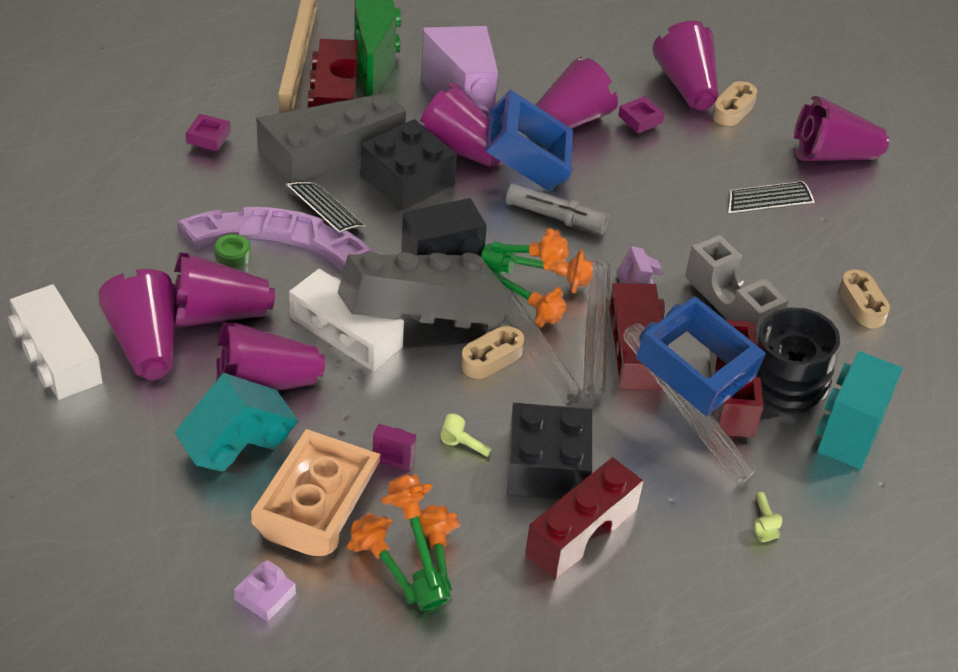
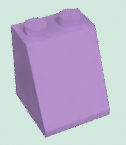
(460, 57)

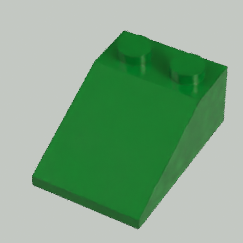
(377, 42)

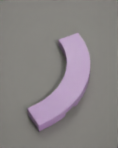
(273, 225)

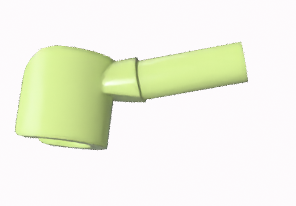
(453, 433)
(766, 526)

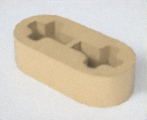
(734, 103)
(868, 297)
(489, 348)

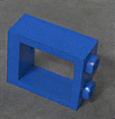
(504, 142)
(716, 334)

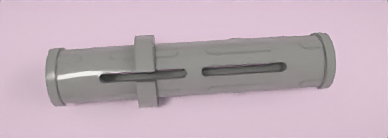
(571, 212)

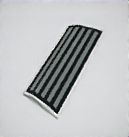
(769, 196)
(325, 205)

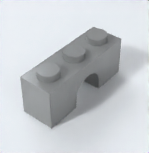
(716, 275)

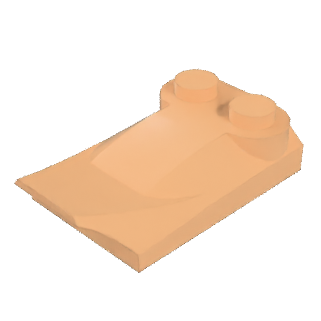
(314, 493)

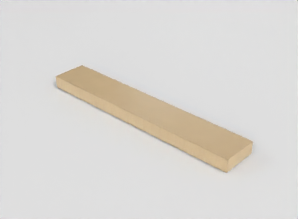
(297, 55)

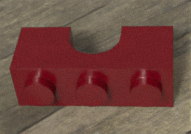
(333, 72)
(743, 410)
(562, 531)

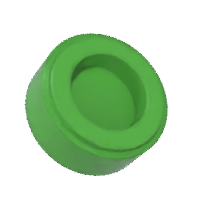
(232, 250)

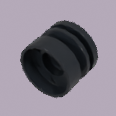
(798, 357)

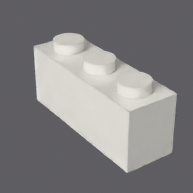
(322, 311)
(55, 342)

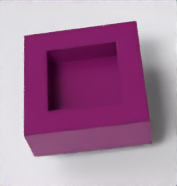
(641, 114)
(208, 132)
(395, 447)

